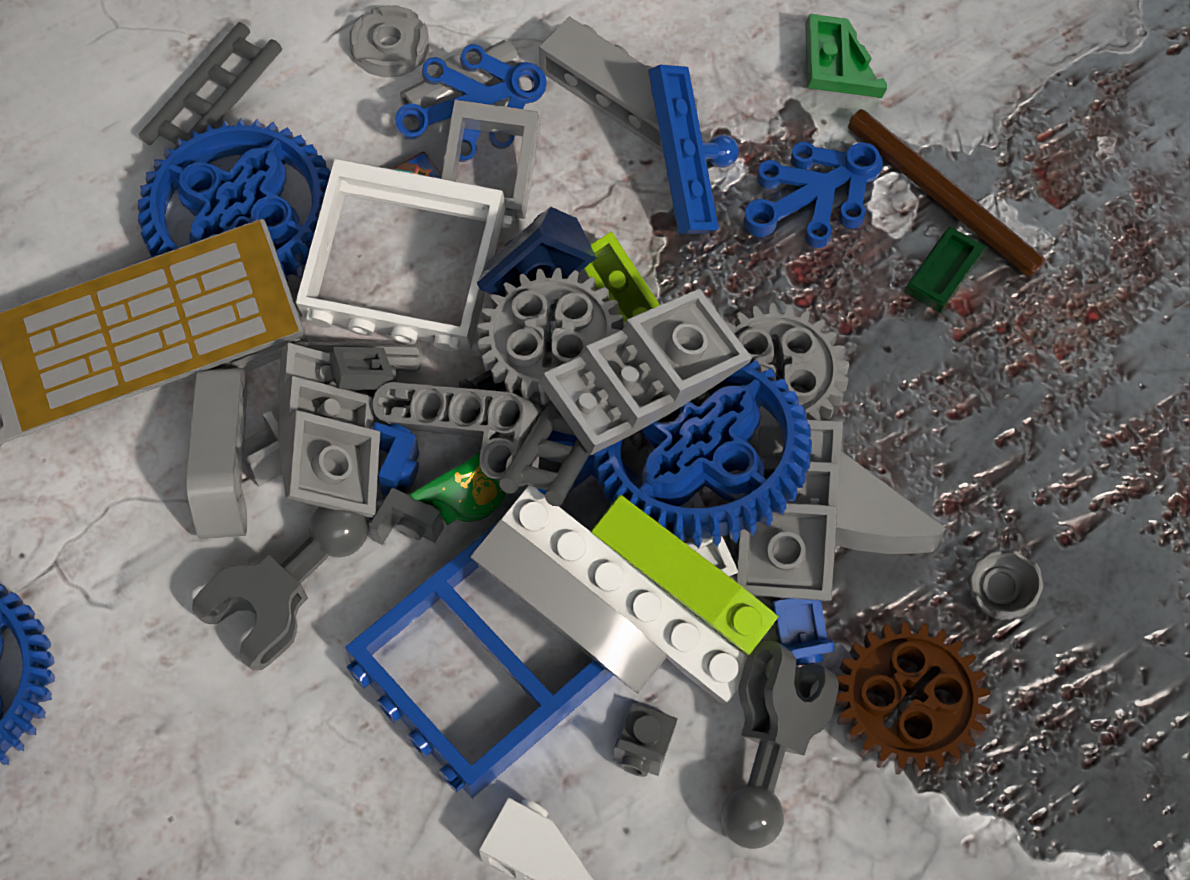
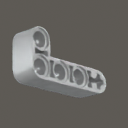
(457, 417)
(217, 454)

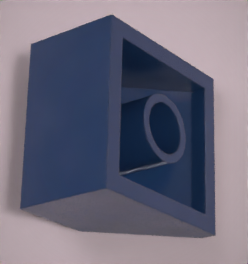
(546, 244)

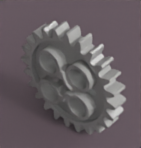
(509, 332)
(816, 369)

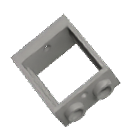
(497, 120)

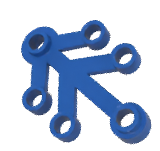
(474, 92)
(815, 186)

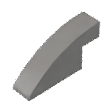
(878, 517)
(569, 606)

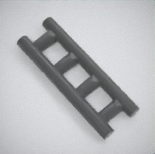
(211, 69)
(537, 445)

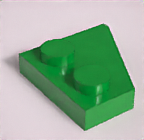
(838, 59)

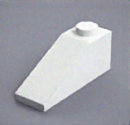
(530, 846)

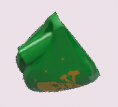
(462, 493)

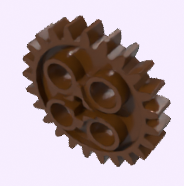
(945, 725)

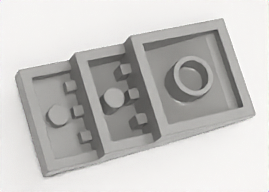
(644, 370)
(325, 435)
(798, 548)

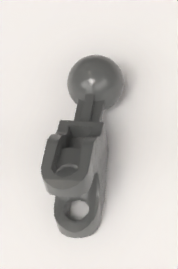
(276, 589)
(781, 720)

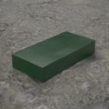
(944, 269)

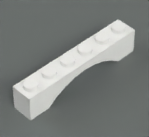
(678, 632)

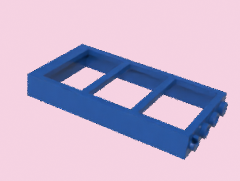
(424, 734)

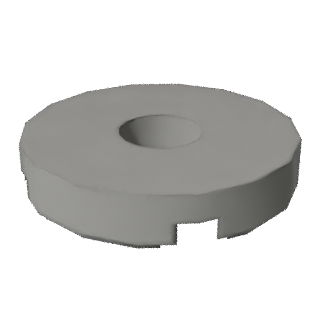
(389, 59)

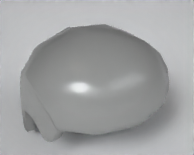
(1005, 584)

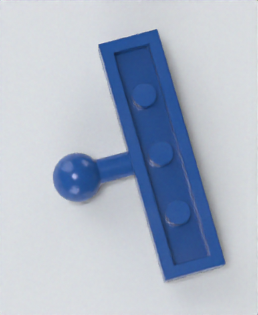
(685, 151)

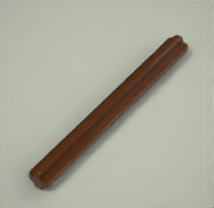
(947, 193)

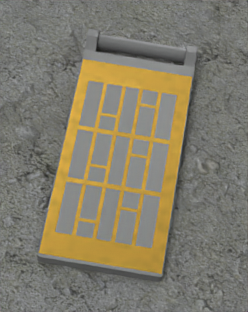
(142, 328)

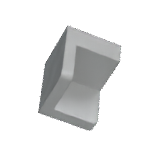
(262, 452)

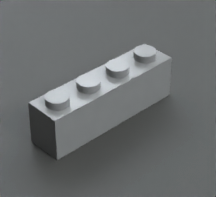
(602, 77)

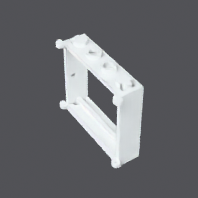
(413, 192)

